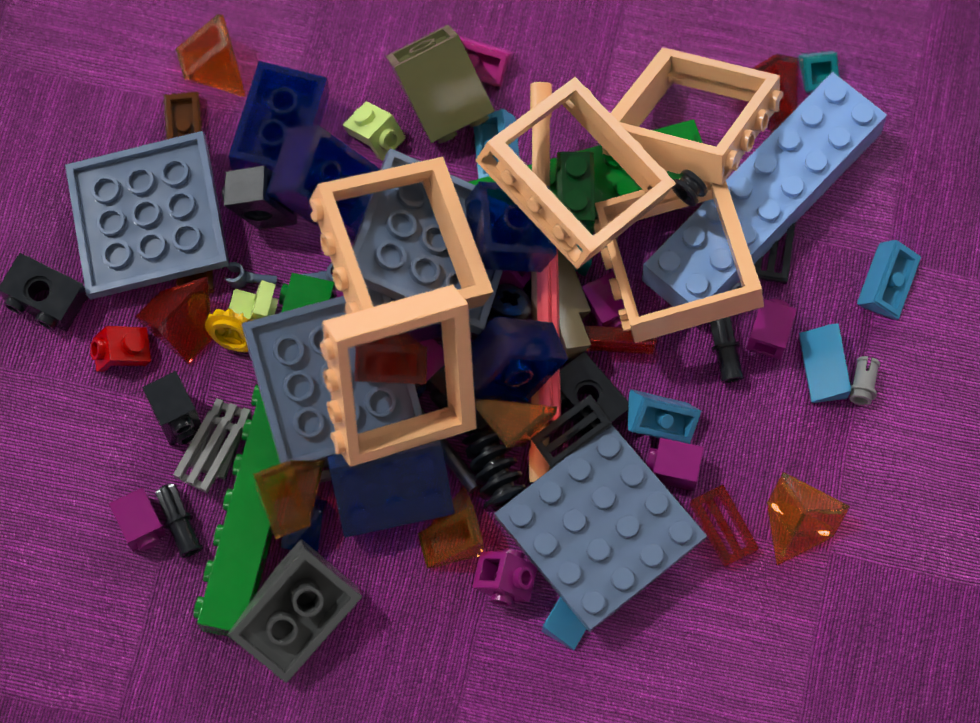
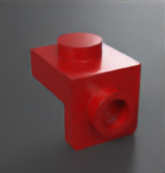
(120, 347)

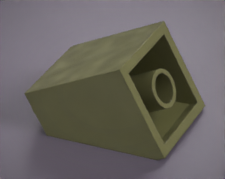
(441, 84)

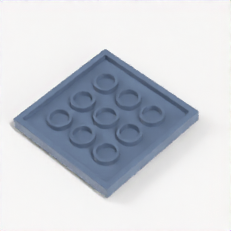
(146, 215)
(403, 246)
(292, 382)
(600, 527)

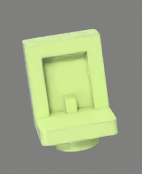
(375, 129)
(255, 305)

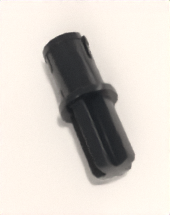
(726, 350)
(178, 520)

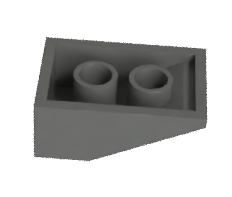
(294, 611)

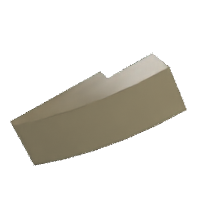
(572, 310)

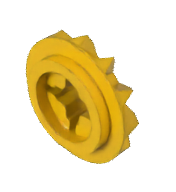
(227, 329)

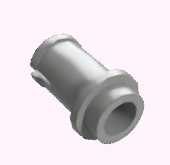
(864, 381)

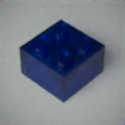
(504, 232)
(515, 358)

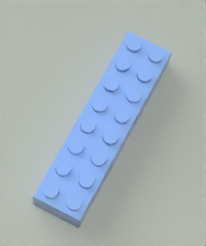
(768, 192)

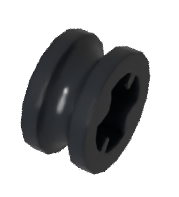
(689, 187)

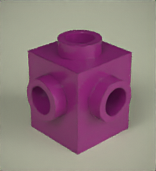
(505, 577)

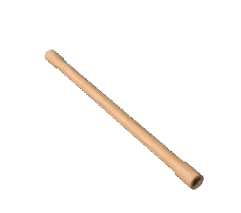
(541, 168)

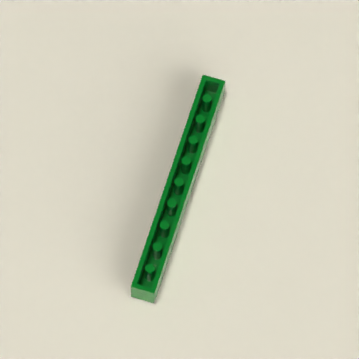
(246, 531)

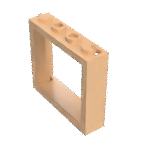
(709, 75)
(542, 205)
(447, 211)
(695, 312)
(385, 320)

